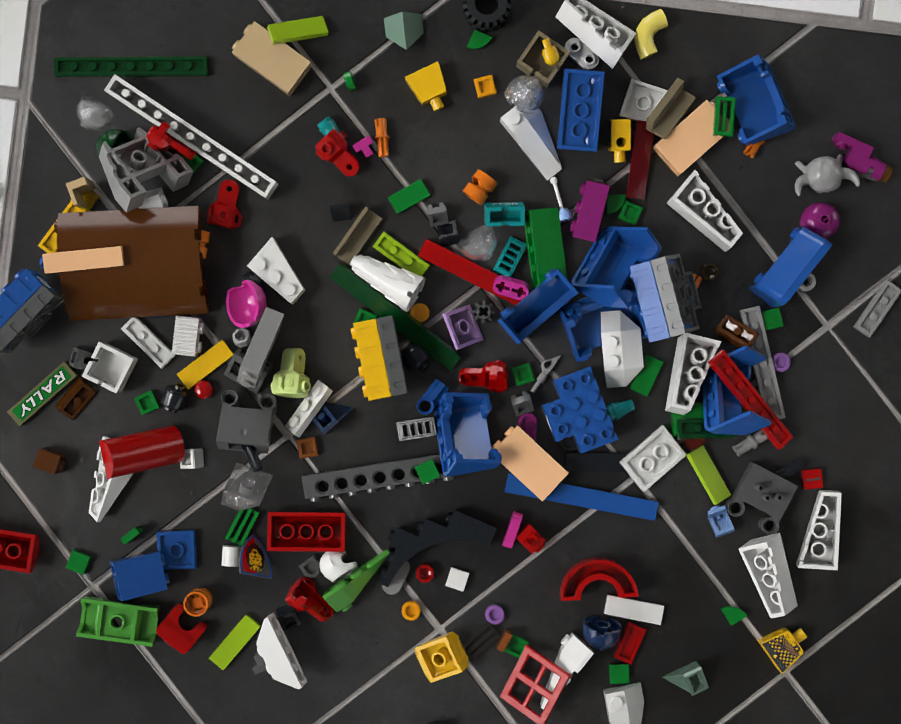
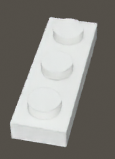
(308, 408)

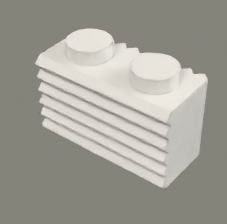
(187, 336)

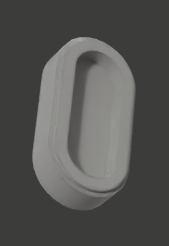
(398, 579)

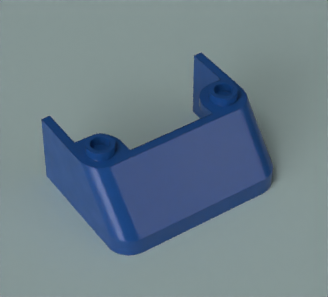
(791, 267)
(537, 305)
(721, 407)

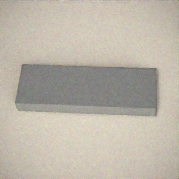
(877, 308)

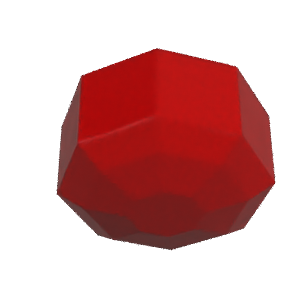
(204, 389)
(425, 573)

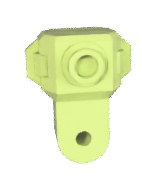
(291, 380)

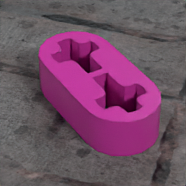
(511, 287)
(512, 530)

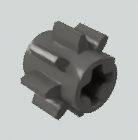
(478, 311)

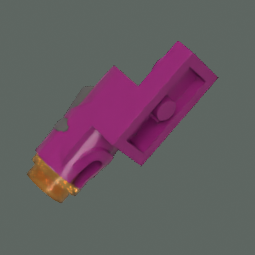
(859, 159)

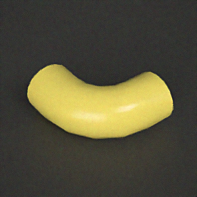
(645, 33)

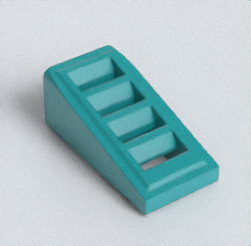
(502, 271)

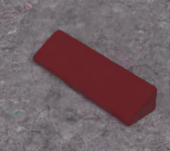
(639, 161)

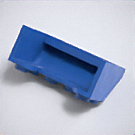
(608, 264)

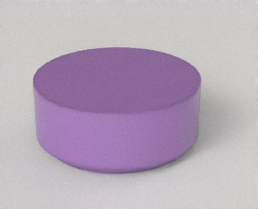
(781, 362)
(494, 614)

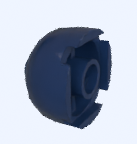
(601, 633)

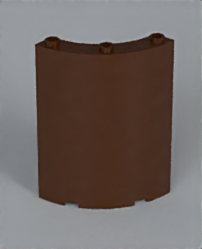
(159, 258)

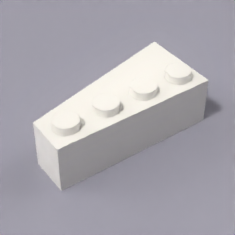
(596, 29)
(705, 212)
(689, 371)
(821, 538)
(770, 573)

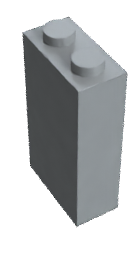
(260, 348)

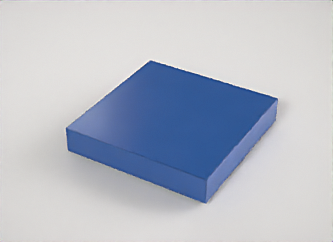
(178, 549)

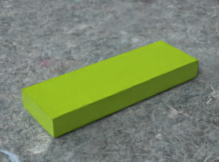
(297, 30)
(400, 254)
(708, 474)
(234, 642)

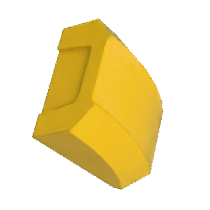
(442, 657)

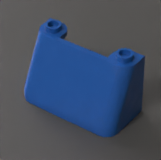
(759, 100)
(583, 323)
(464, 433)

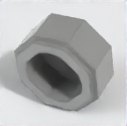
(242, 337)

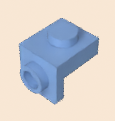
(720, 521)

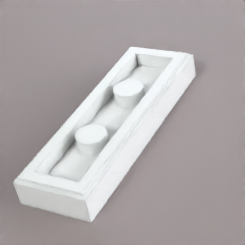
(148, 342)
(634, 609)

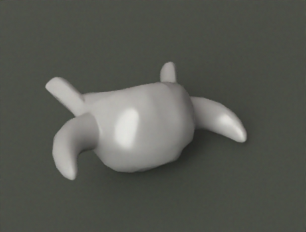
(824, 174)

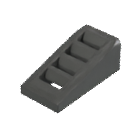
(421, 420)

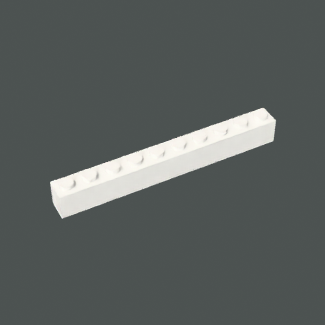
(191, 137)

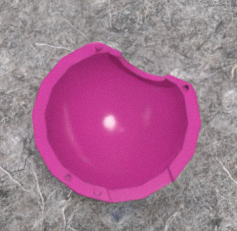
(246, 304)

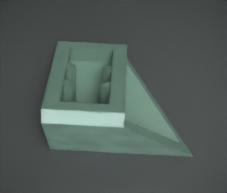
(404, 28)
(689, 678)

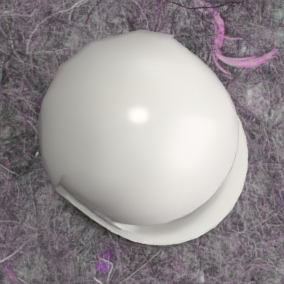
(333, 567)

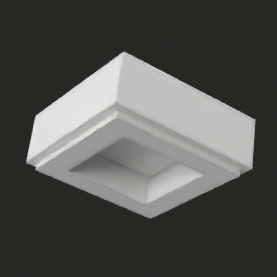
(457, 579)

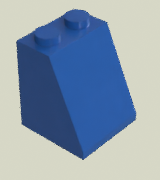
(139, 575)

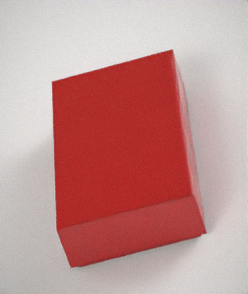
(629, 643)

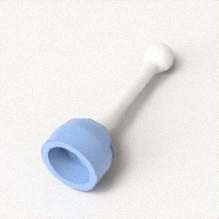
(564, 213)

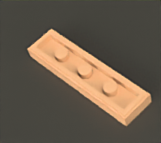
(83, 259)

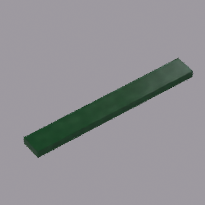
(131, 66)
(403, 321)

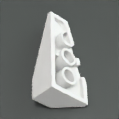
(534, 139)
(106, 490)
(571, 657)
(624, 704)

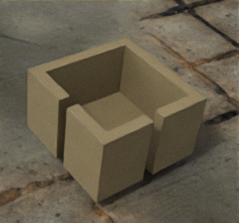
(533, 62)

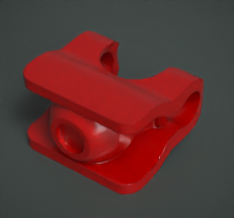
(175, 635)

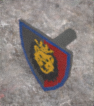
(254, 559)

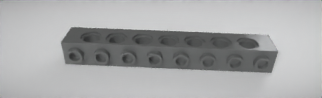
(311, 481)

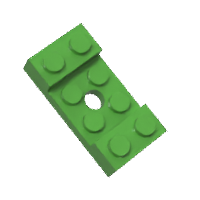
(137, 627)

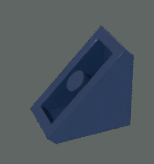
(330, 415)

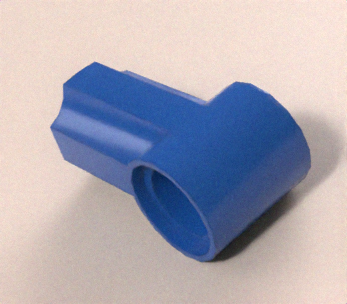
(433, 395)

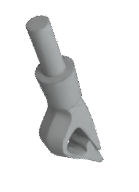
(545, 371)

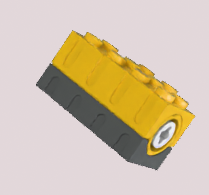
(379, 358)

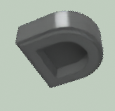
(310, 567)

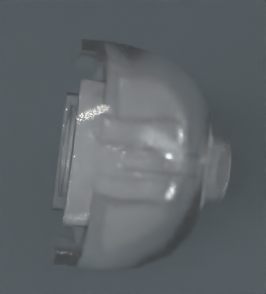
(525, 93)
(94, 114)
(479, 244)

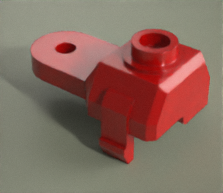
(160, 140)
(335, 149)
(224, 210)
(492, 376)
(304, 597)

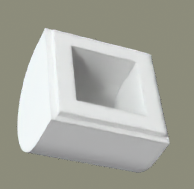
(230, 555)

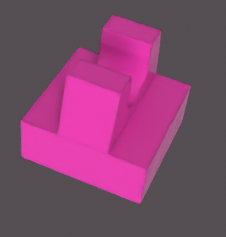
(363, 145)

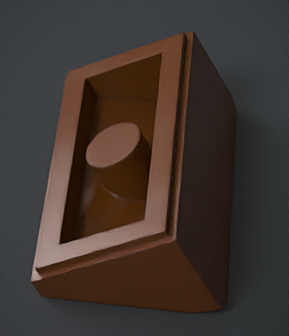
(736, 332)
(75, 398)

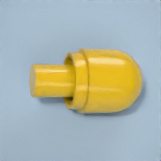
(550, 53)

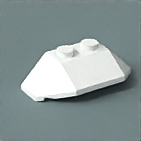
(620, 348)
(278, 654)

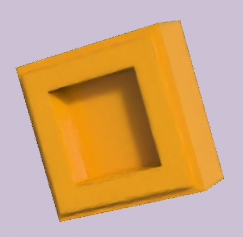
(485, 86)

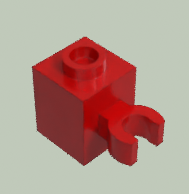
(531, 538)

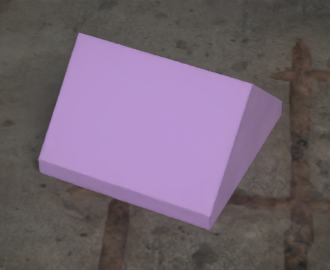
(462, 327)

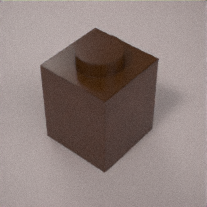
(49, 461)

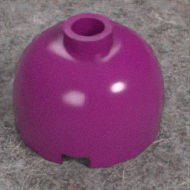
(812, 217)

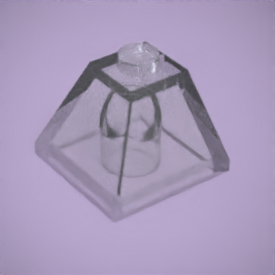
(245, 488)

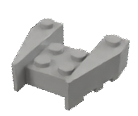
(135, 163)

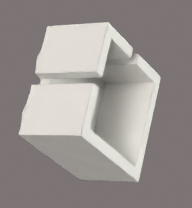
(113, 367)

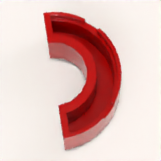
(597, 569)

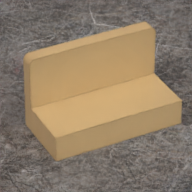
(77, 188)

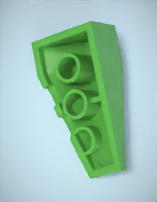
(346, 590)

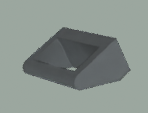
(238, 357)

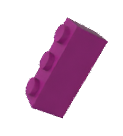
(589, 210)

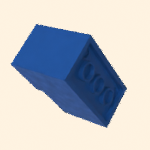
(580, 110)

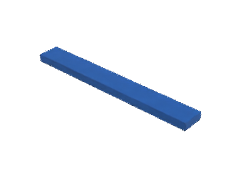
(590, 499)

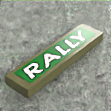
(42, 393)

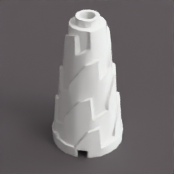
(395, 283)

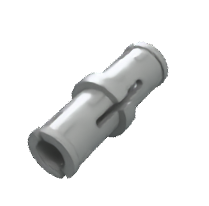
(749, 443)

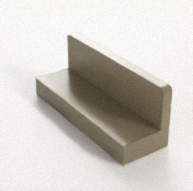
(669, 110)
(357, 235)

